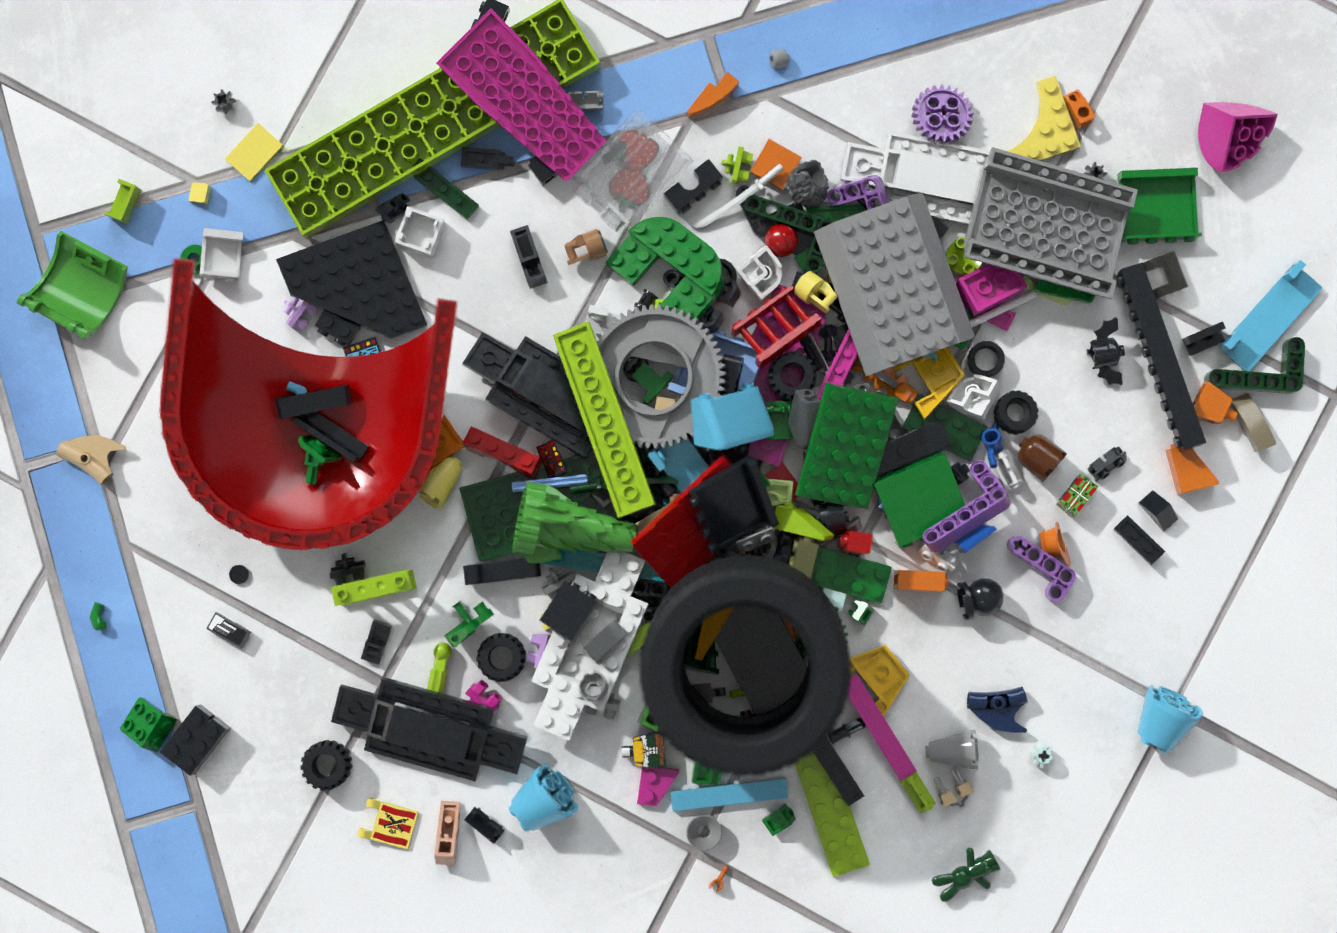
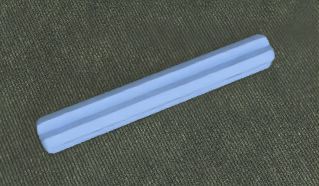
(557, 482)

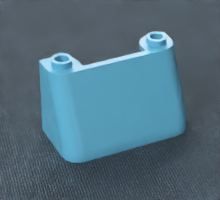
(730, 418)

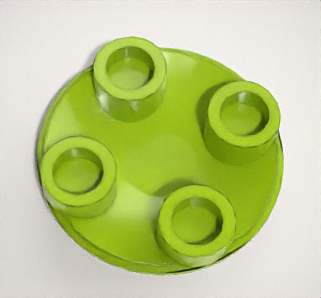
(957, 260)

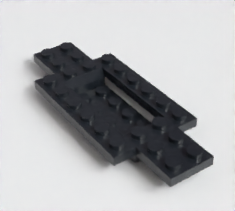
(539, 378)
(428, 738)

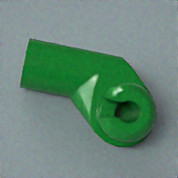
(95, 618)

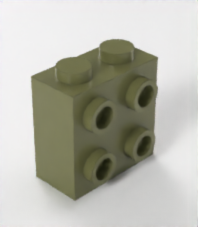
(805, 553)

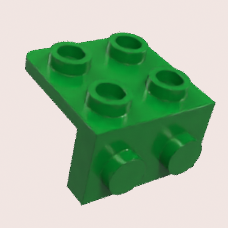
(147, 725)

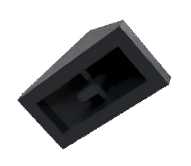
(1158, 510)

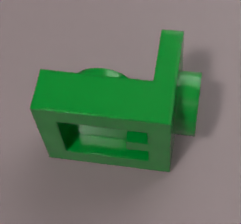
(779, 819)

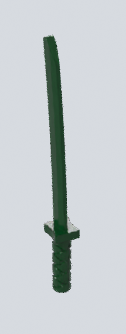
(599, 485)

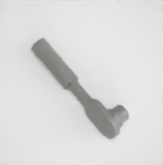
(855, 523)

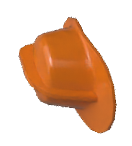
(1053, 543)

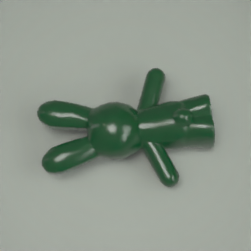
(964, 875)

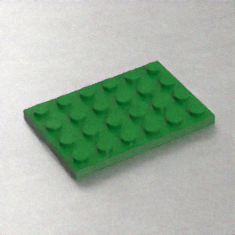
(846, 446)

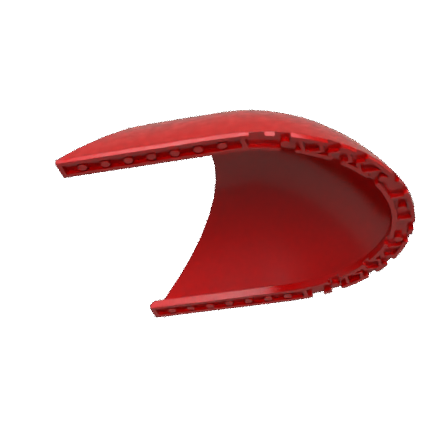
(250, 463)

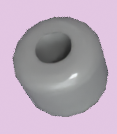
(779, 59)

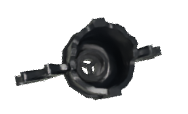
(1107, 352)

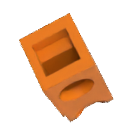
(1079, 109)

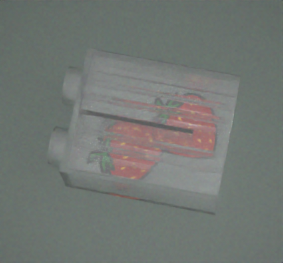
(630, 171)

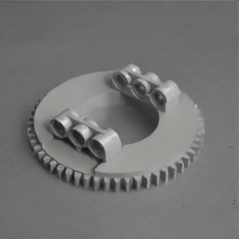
(674, 334)

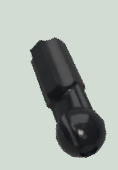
(784, 546)

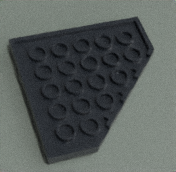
(356, 280)

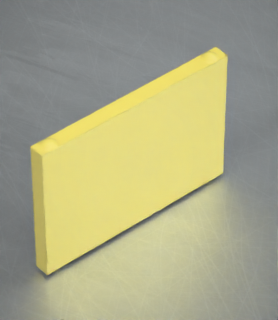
(254, 152)

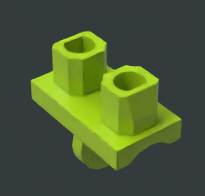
(742, 157)

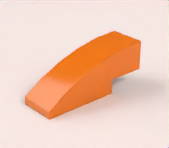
(713, 96)

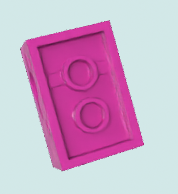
(989, 288)

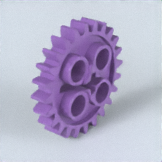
(941, 98)

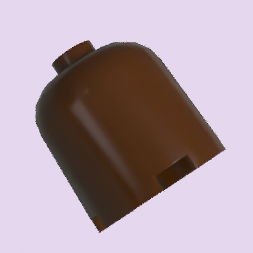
(1040, 456)

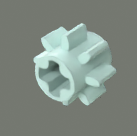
(1045, 760)

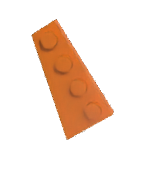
(448, 443)

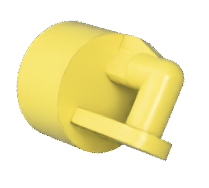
(810, 287)

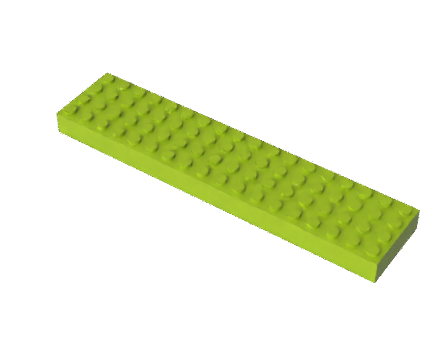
(418, 122)

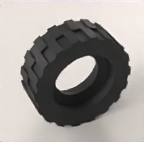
(1026, 402)

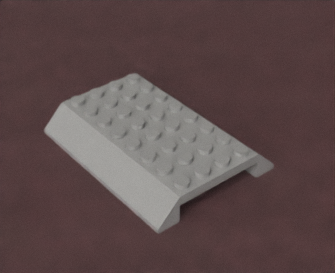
(1048, 222)
(893, 283)

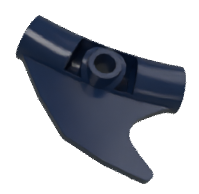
(1000, 716)

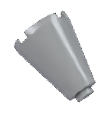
(955, 750)

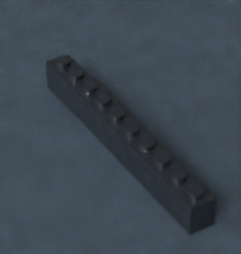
(1161, 357)

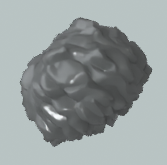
(807, 184)

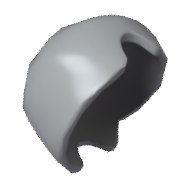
(593, 686)

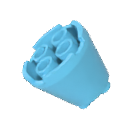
(1166, 718)
(543, 799)

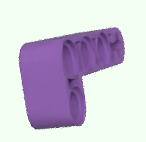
(1039, 564)

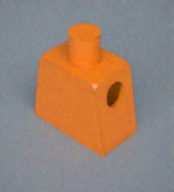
(1213, 405)

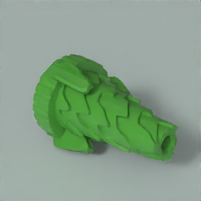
(553, 522)

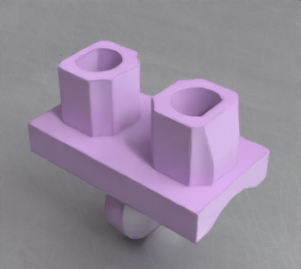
(295, 319)
(541, 641)

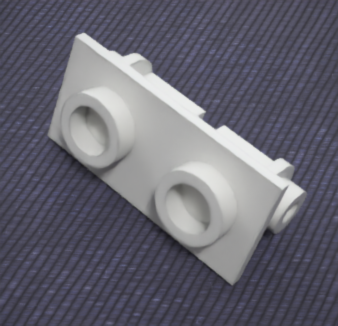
(1008, 471)
(944, 562)

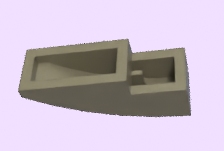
(1253, 423)

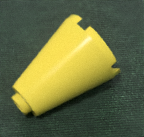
(441, 482)

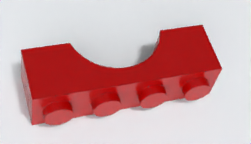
(511, 455)
(855, 542)

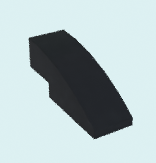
(528, 256)

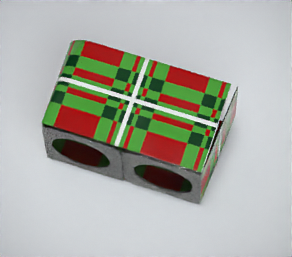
(1076, 495)

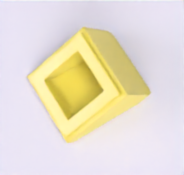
(200, 193)

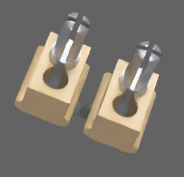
(946, 795)

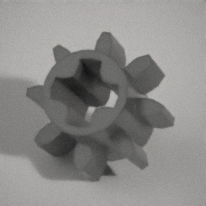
(223, 96)
(1097, 170)

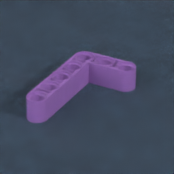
(864, 191)
(972, 510)

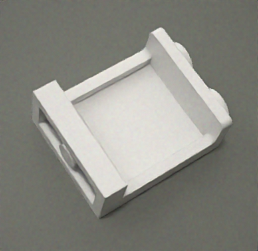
(221, 255)

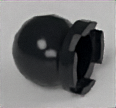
(981, 597)

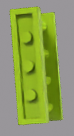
(373, 587)

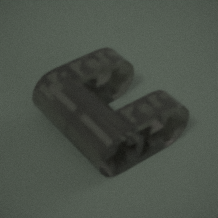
(1172, 271)

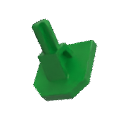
(316, 456)

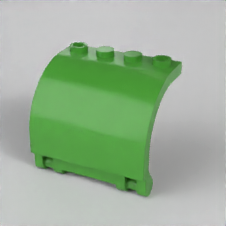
(77, 287)

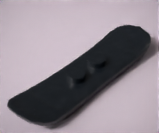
(913, 446)

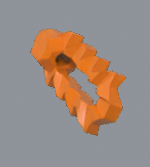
(902, 391)

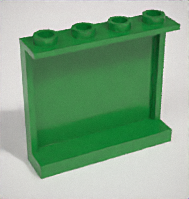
(1163, 205)
(918, 497)

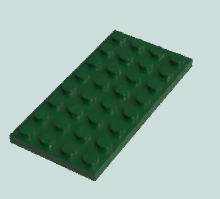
(494, 506)

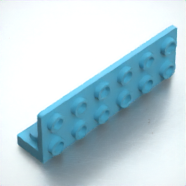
(1271, 317)
(679, 462)

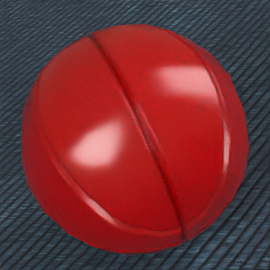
(781, 240)

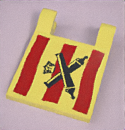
(392, 824)

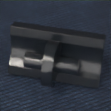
(393, 208)
(347, 567)

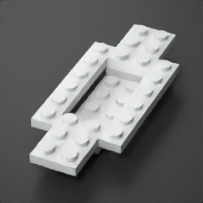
(923, 168)
(613, 591)

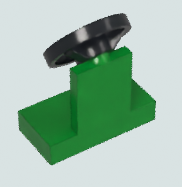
(647, 378)

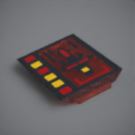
(551, 459)

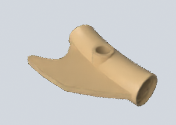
(96, 449)

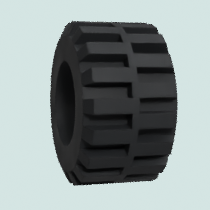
(787, 359)
(486, 665)
(310, 769)

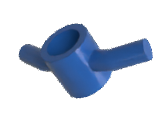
(993, 447)

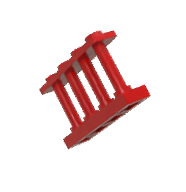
(778, 345)

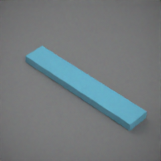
(729, 794)

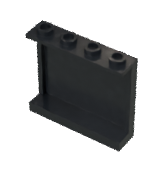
(732, 505)

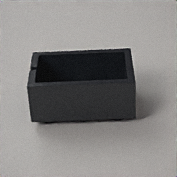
(195, 740)

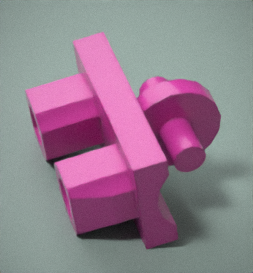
(477, 695)

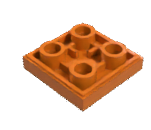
(770, 157)

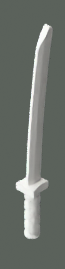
(759, 184)

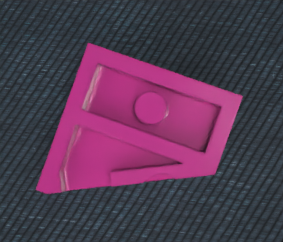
(654, 784)

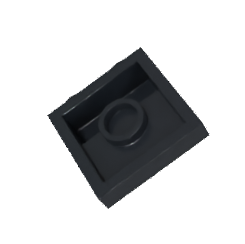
(341, 329)

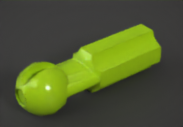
(438, 673)

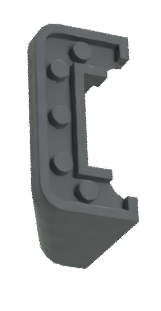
(804, 413)

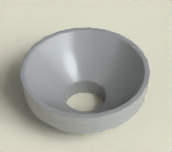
(708, 842)

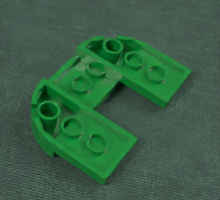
(683, 251)

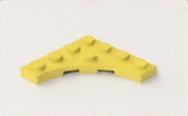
(1053, 129)

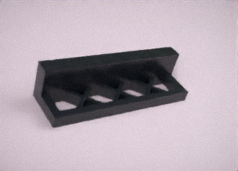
(332, 435)

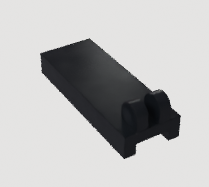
(1139, 540)

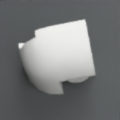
(761, 272)
(975, 396)

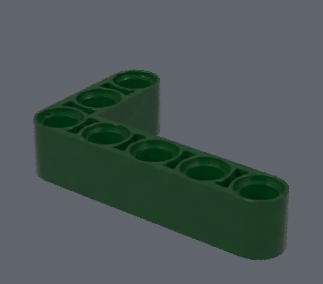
(796, 224)
(1262, 378)

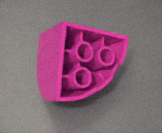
(1232, 133)

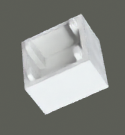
(420, 232)

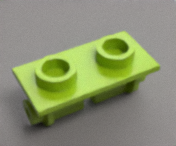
(918, 793)

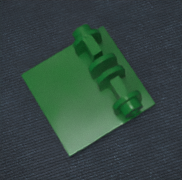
(779, 415)

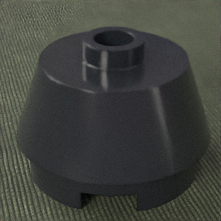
(834, 518)

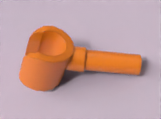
(718, 881)

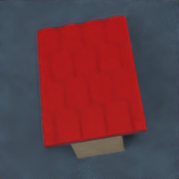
(673, 537)

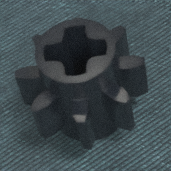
(960, 472)

